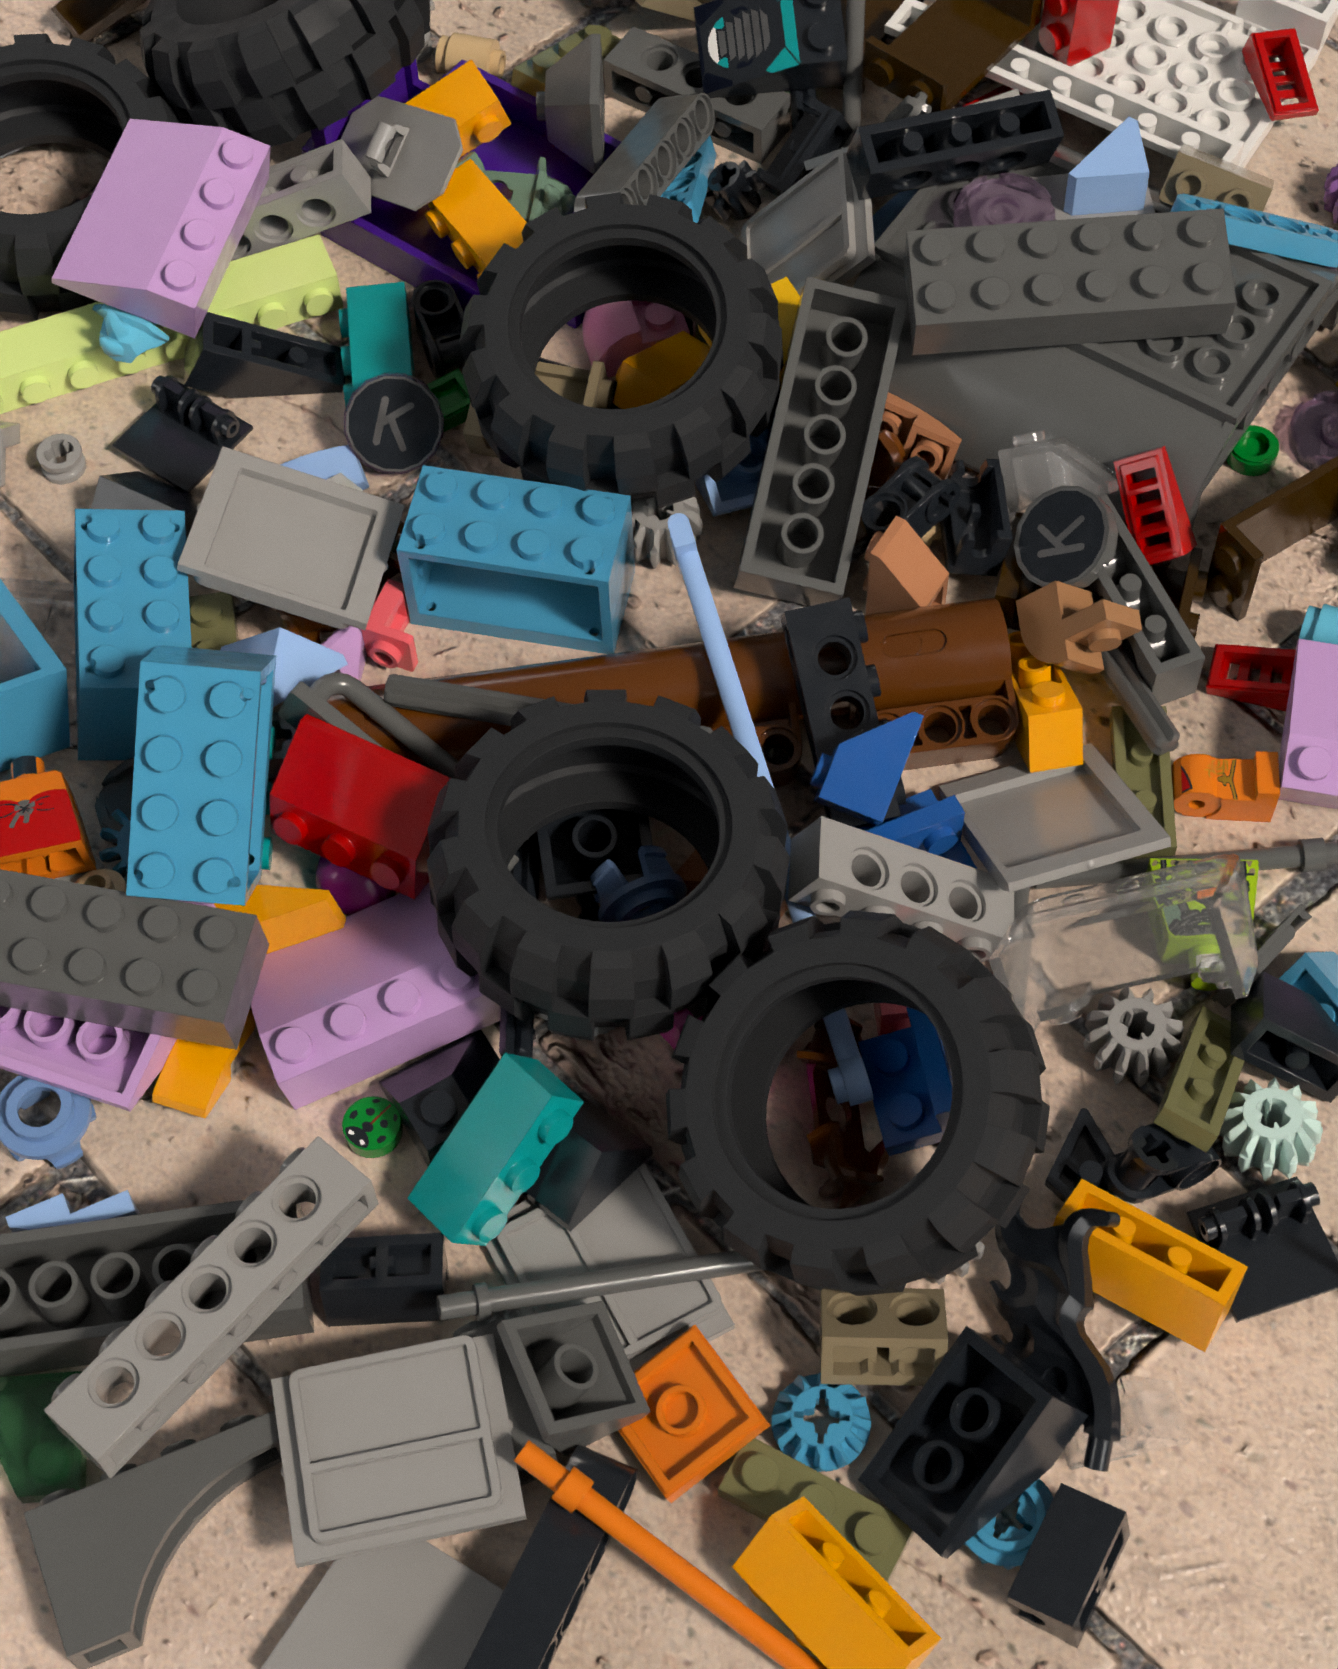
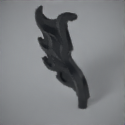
(1047, 1315)

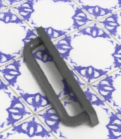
(313, 701)

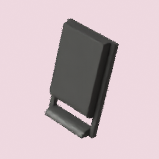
(1270, 948)

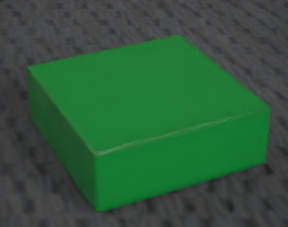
(453, 397)

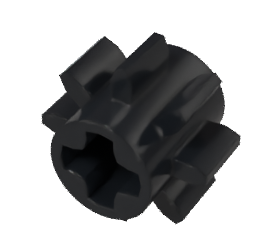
(734, 190)

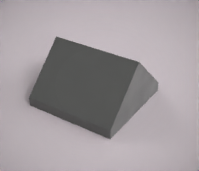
(573, 1374)

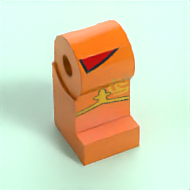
(1227, 787)

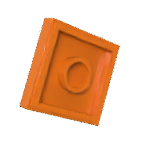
(695, 1415)

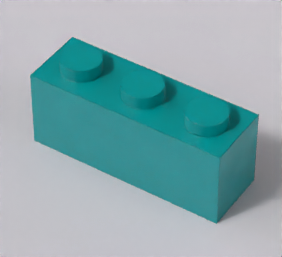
(377, 332)
(495, 1150)

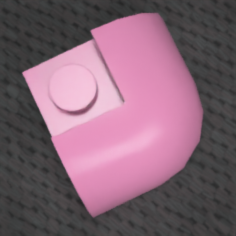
(626, 329)

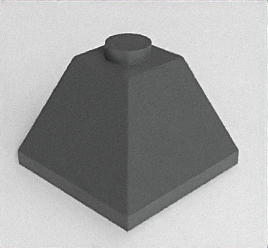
(576, 104)

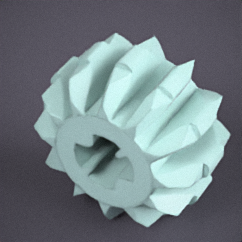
(1271, 1129)

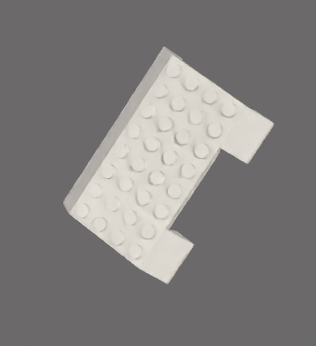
(1168, 68)

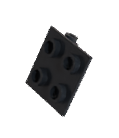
(181, 434)
(1277, 1239)

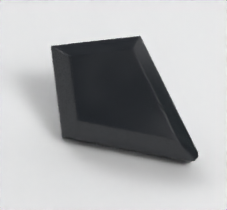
(1080, 1158)

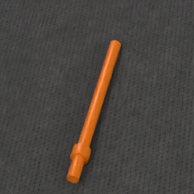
(574, 1491)

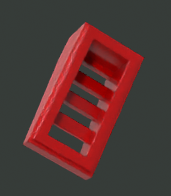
(1286, 47)
(1176, 522)
(1258, 693)

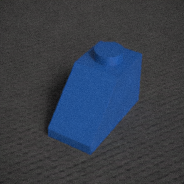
(866, 769)

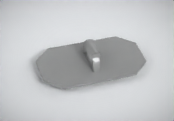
(404, 150)

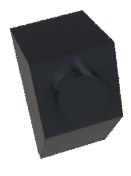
(1286, 1036)

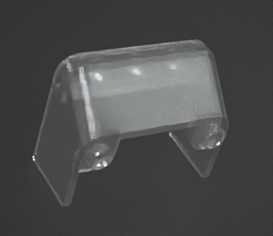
(1129, 935)

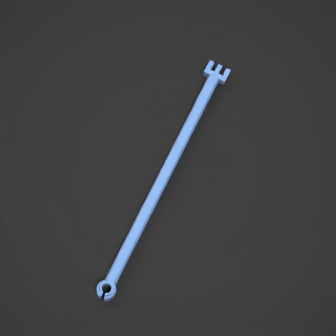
(850, 1077)

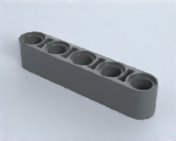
(653, 150)

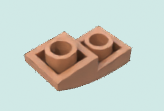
(921, 435)

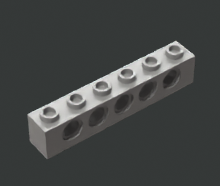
(210, 1336)

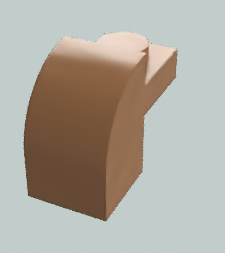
(1069, 630)

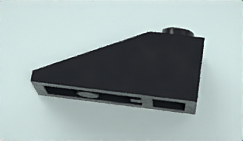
(258, 361)

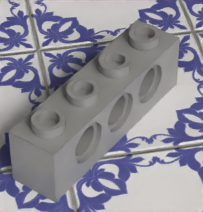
(307, 198)
(852, 869)

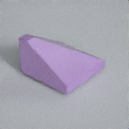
(351, 645)

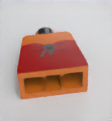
(41, 823)

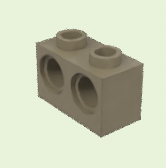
(882, 1337)

